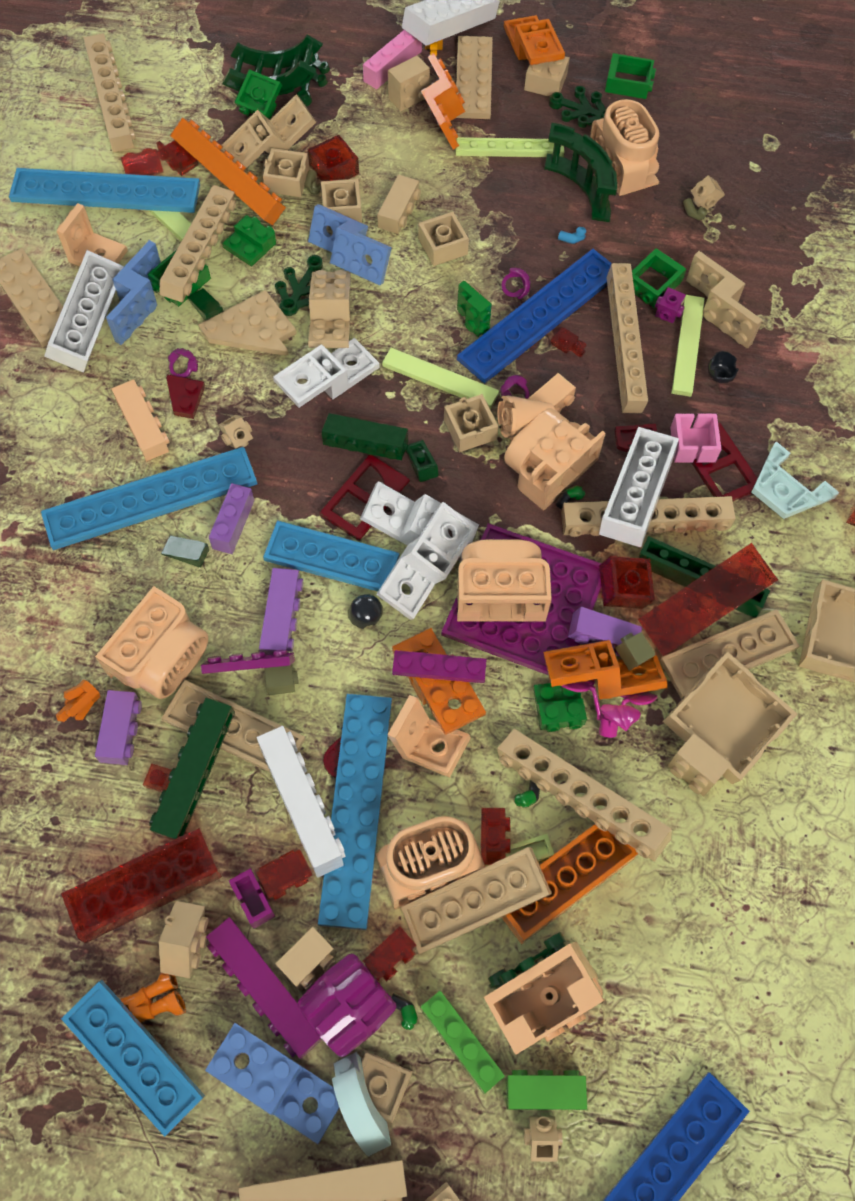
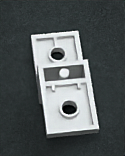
(326, 372)
(407, 516)
(426, 561)

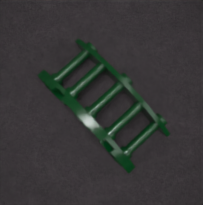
(296, 57)
(599, 163)

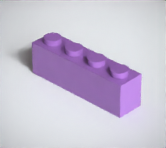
(280, 611)

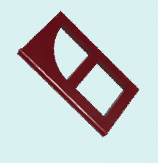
(733, 457)
(390, 478)

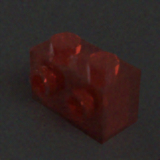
(493, 835)
(283, 873)
(390, 954)

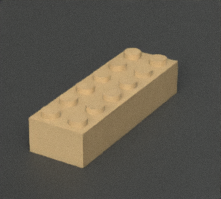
(361, 1183)

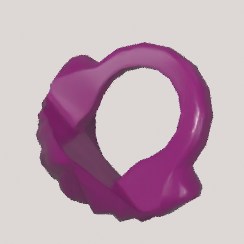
(517, 272)
(192, 363)
(515, 379)

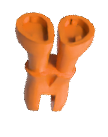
(144, 1008)

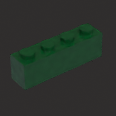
(365, 436)

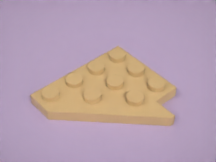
(251, 325)

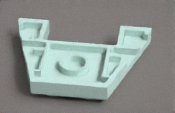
(784, 492)

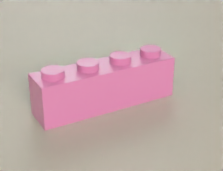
(397, 51)

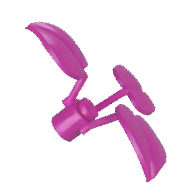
(614, 715)

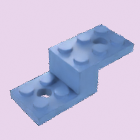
(349, 244)
(134, 293)
(274, 1083)

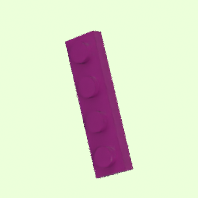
(255, 661)
(439, 666)

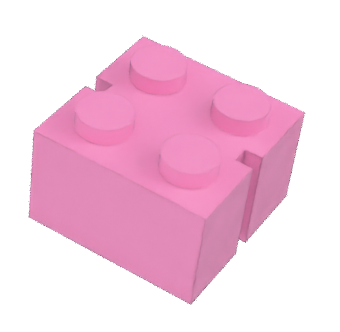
(699, 442)

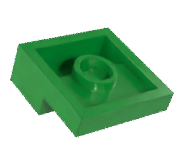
(258, 93)
(250, 240)
(474, 308)
(559, 708)

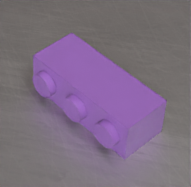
(231, 518)
(593, 627)
(118, 727)

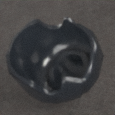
(723, 367)
(365, 611)

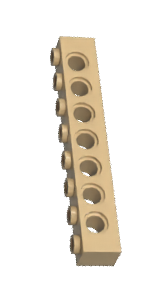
(108, 92)
(197, 244)
(627, 338)
(698, 508)
(647, 846)

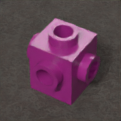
(670, 305)

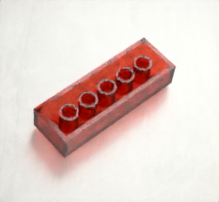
(707, 599)
(140, 886)

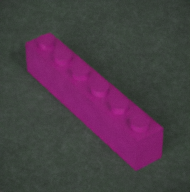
(264, 987)

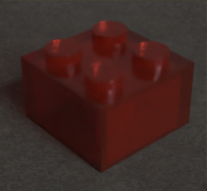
(333, 160)
(626, 582)

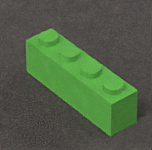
(462, 1042)

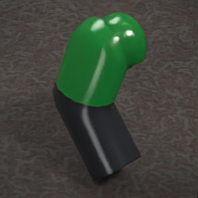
(567, 494)
(529, 797)
(407, 1011)

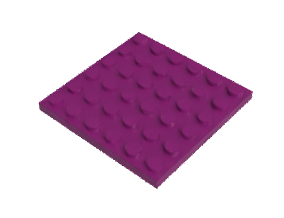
(573, 585)

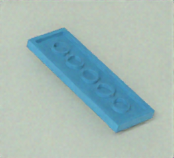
(330, 556)
(133, 1057)

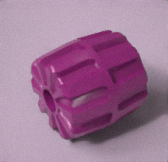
(346, 1005)

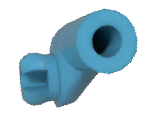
(573, 238)

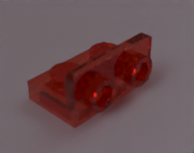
(177, 157)
(142, 163)

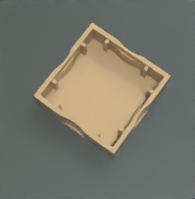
(831, 632)
(731, 715)

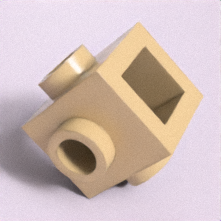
(707, 193)
(236, 432)
(543, 1138)

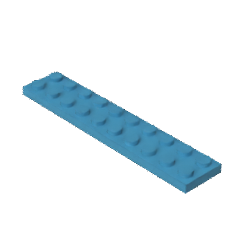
(105, 190)
(147, 498)
(356, 811)

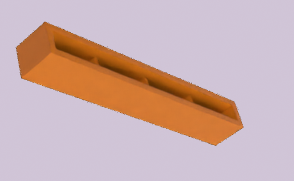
(229, 172)

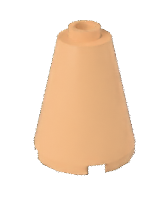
(518, 412)

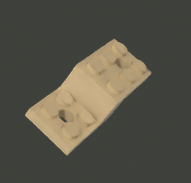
(262, 134)
(723, 296)
(329, 309)

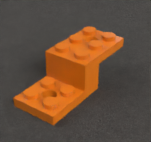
(534, 40)
(443, 100)
(599, 663)
(439, 692)

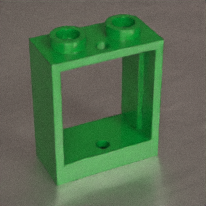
(633, 66)
(663, 265)
(156, 274)

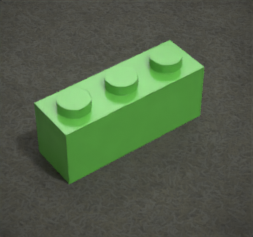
(546, 1091)

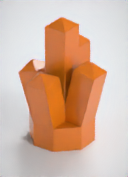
(78, 701)

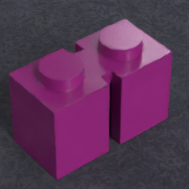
(251, 898)

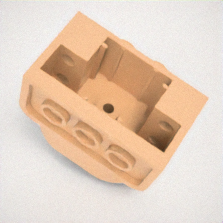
(631, 143)
(551, 455)
(503, 582)
(154, 646)
(428, 858)
(526, 1003)

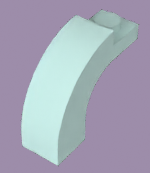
(357, 1108)

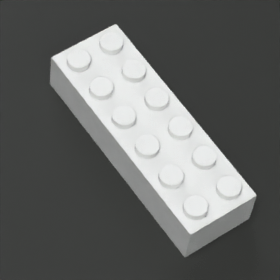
(439, 19)
(83, 312)
(638, 487)
(302, 805)

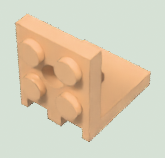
(78, 237)
(418, 735)

